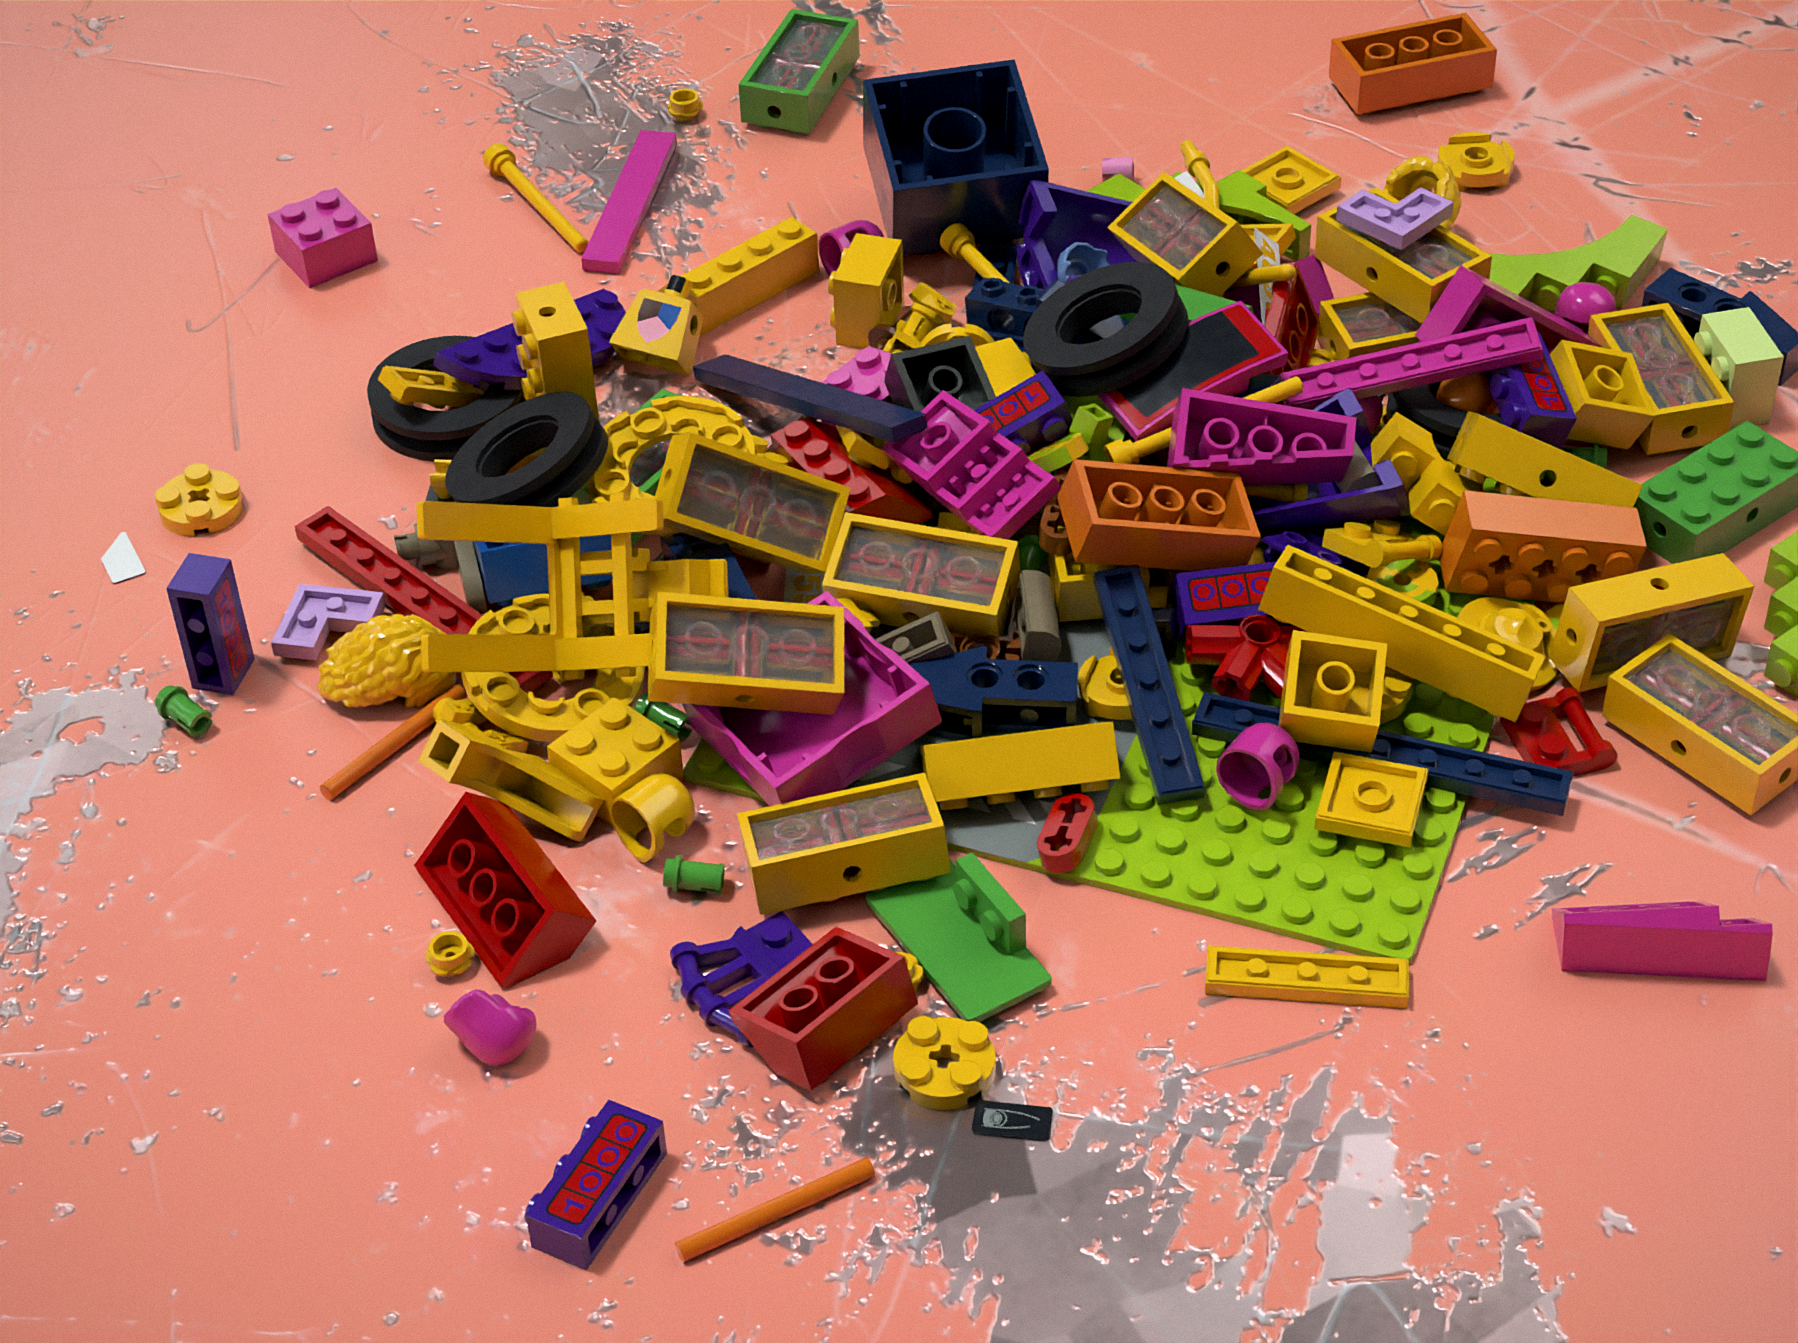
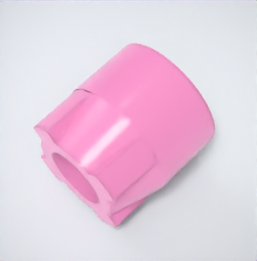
(1118, 165)

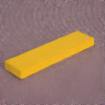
(1307, 976)

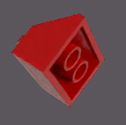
(825, 1006)

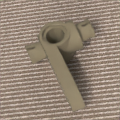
(447, 556)

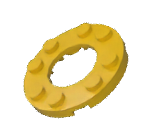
(667, 417)
(522, 714)

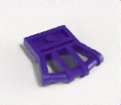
(750, 952)

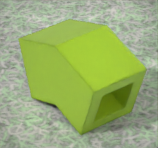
(1094, 426)

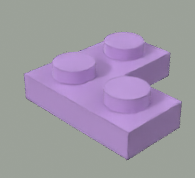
(1395, 223)
(316, 612)

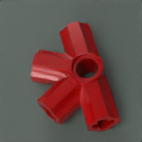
(1245, 652)

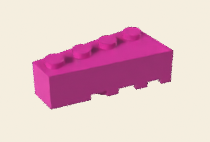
(1477, 303)
(1259, 440)

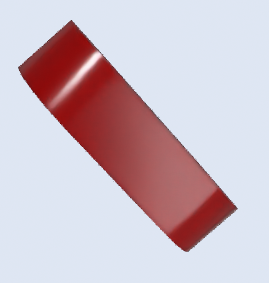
(1057, 831)

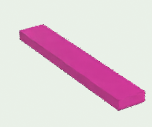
(629, 202)
(1419, 363)

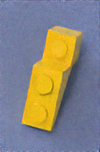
(1430, 481)
(512, 777)

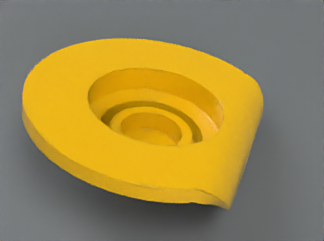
(1518, 623)

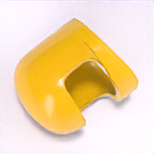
(653, 802)

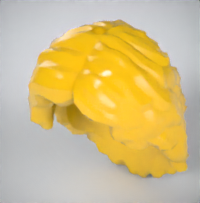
(1424, 173)
(382, 663)

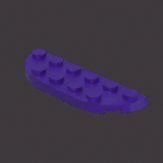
(494, 354)

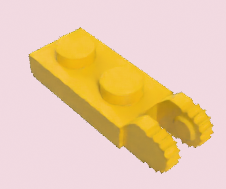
(427, 387)

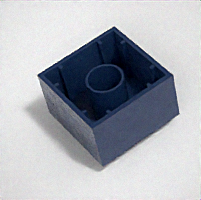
(951, 152)

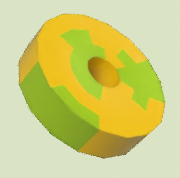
(1059, 452)
(1409, 578)

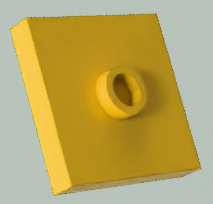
(1293, 179)
(1371, 799)

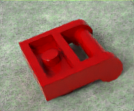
(1544, 741)

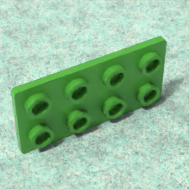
(964, 938)

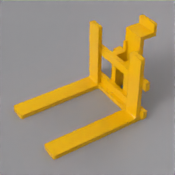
(559, 528)

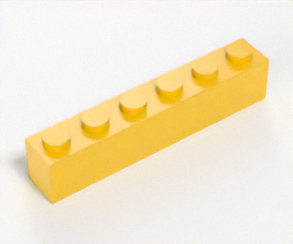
(1419, 638)

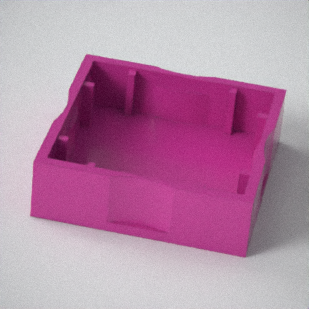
(813, 754)

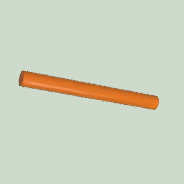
(386, 746)
(774, 1209)

